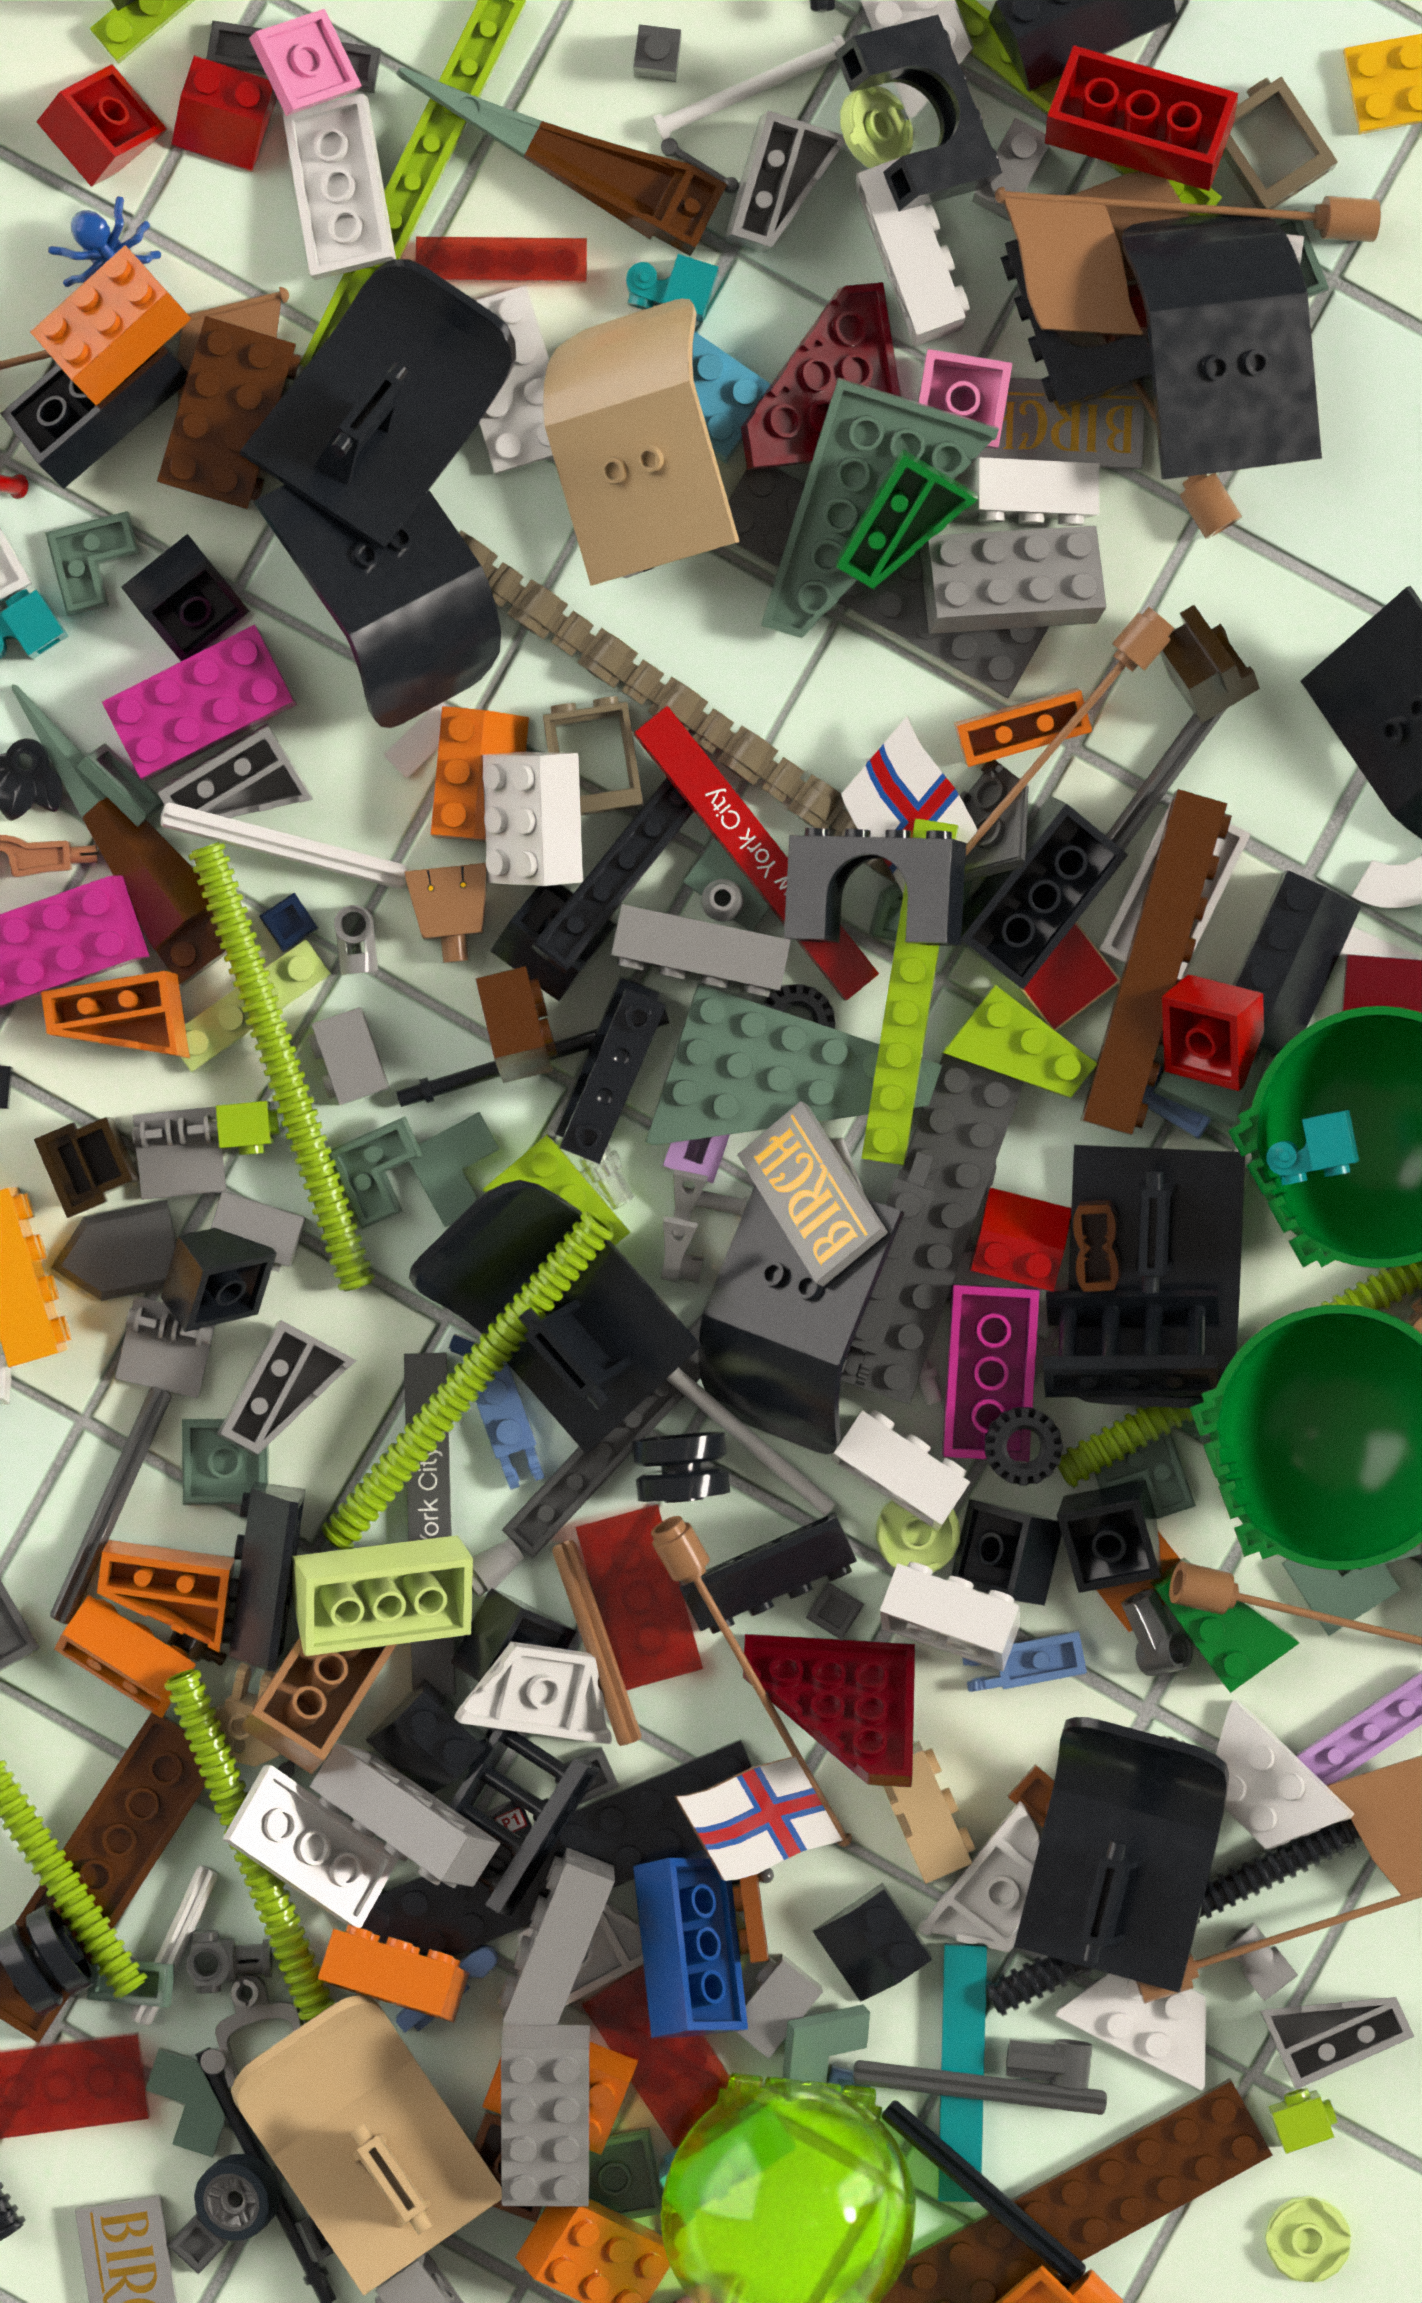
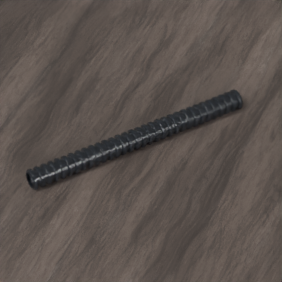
(1220, 1891)

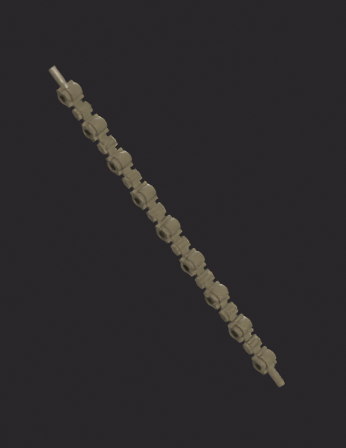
(613, 660)

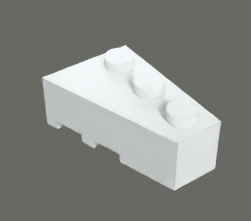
(1032, 490)

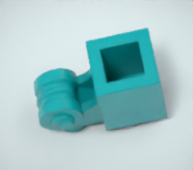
(688, 280)
(31, 623)
(1328, 1147)

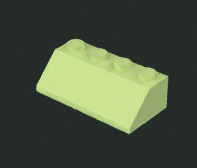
(382, 1595)

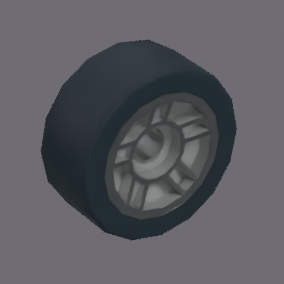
(221, 2209)

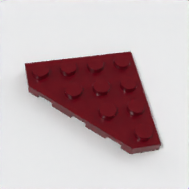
(844, 342)
(846, 1697)

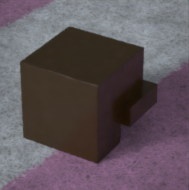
(1206, 666)
(86, 1163)

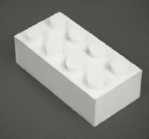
(913, 260)

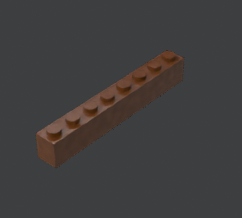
(1155, 960)

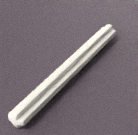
(283, 845)

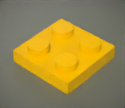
(1386, 83)

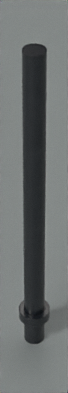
(429, 1089)
(314, 2272)

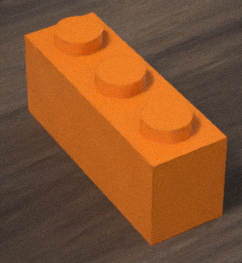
(1019, 727)
(122, 1654)

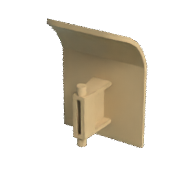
(635, 444)
(364, 2140)

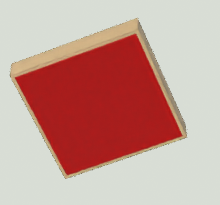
(1070, 979)

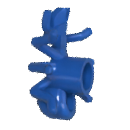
(98, 242)

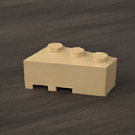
(927, 1819)

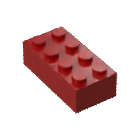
(1141, 118)

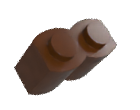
(1099, 1258)

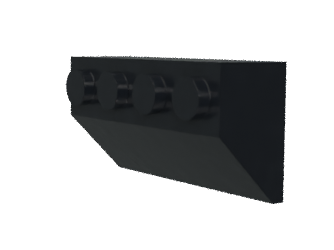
(1042, 32)
(71, 432)
(1027, 911)
(1295, 954)
(772, 1570)
(265, 1574)

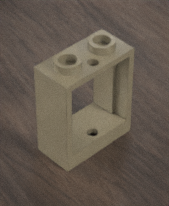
(1298, 179)
(602, 709)

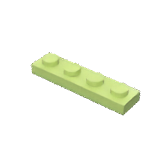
(226, 1023)

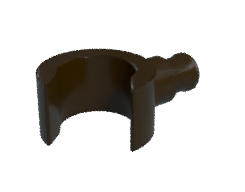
(196, 1648)

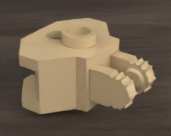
(234, 1712)

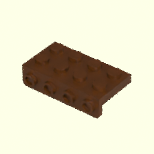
(225, 399)

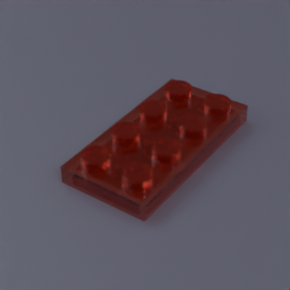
(638, 1598)
(672, 2075)
(72, 2085)

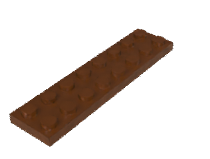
(119, 1841)

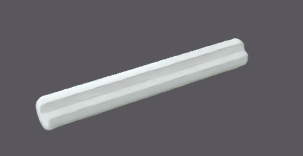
(181, 1931)

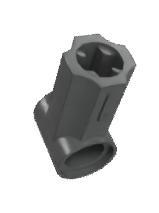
(1159, 1647)
(1060, 2062)

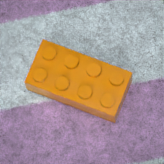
(27, 1309)

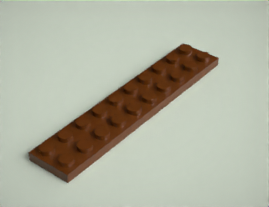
(1093, 2200)

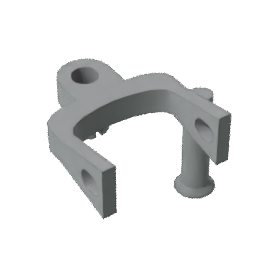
(680, 1230)
(247, 2011)

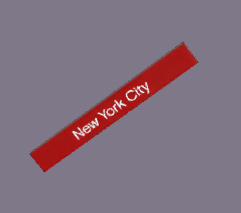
(744, 840)

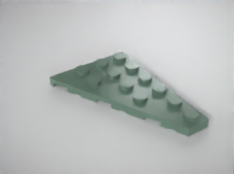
(851, 460)
(751, 1064)

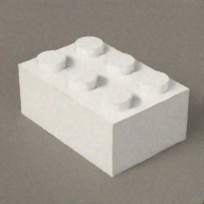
(532, 818)
(901, 1468)
(950, 1615)

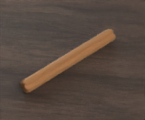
(596, 1642)

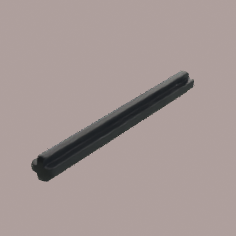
(984, 2192)

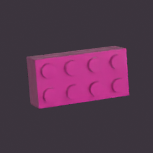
(199, 703)
(67, 939)
(988, 1366)

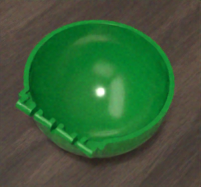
(1373, 1068)
(1321, 1438)

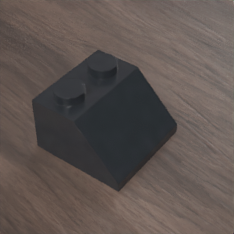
(185, 598)
(527, 925)
(216, 1278)
(1111, 1536)
(1007, 1551)
(499, 1623)
(427, 1740)
(873, 1943)

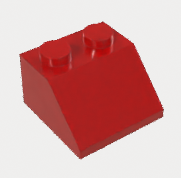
(223, 113)
(100, 124)
(1211, 1031)
(1021, 1239)

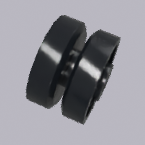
(680, 1462)
(44, 1960)

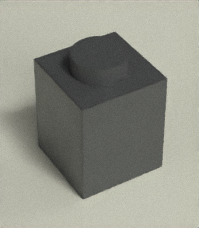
(657, 52)

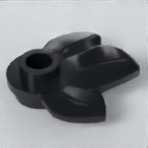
(24, 785)

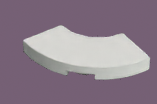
(1390, 885)

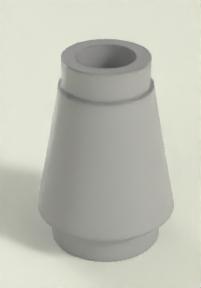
(727, 912)
(494, 1566)

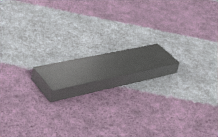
(231, 47)

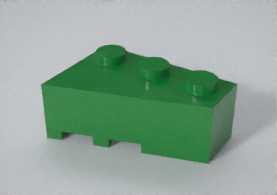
(901, 518)
(1231, 1643)

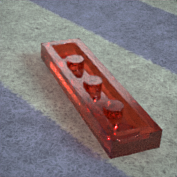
(504, 259)

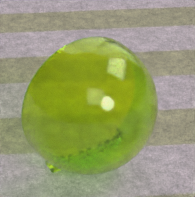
(788, 2197)

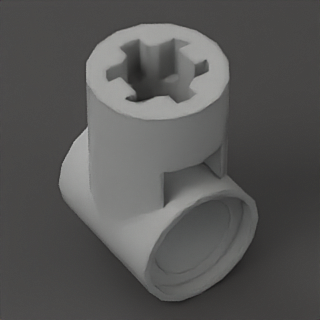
(356, 962)
(1265, 1967)

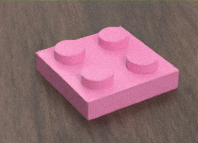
(305, 62)

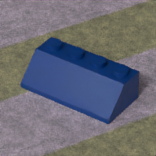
(689, 1948)

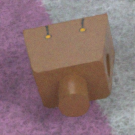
(449, 905)

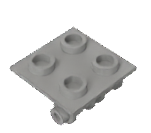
(178, 1153)
(160, 1352)

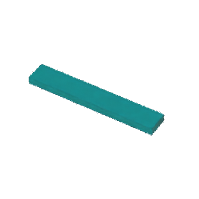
(964, 2053)

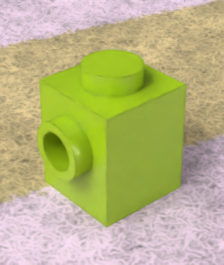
(247, 1126)
(1302, 2119)

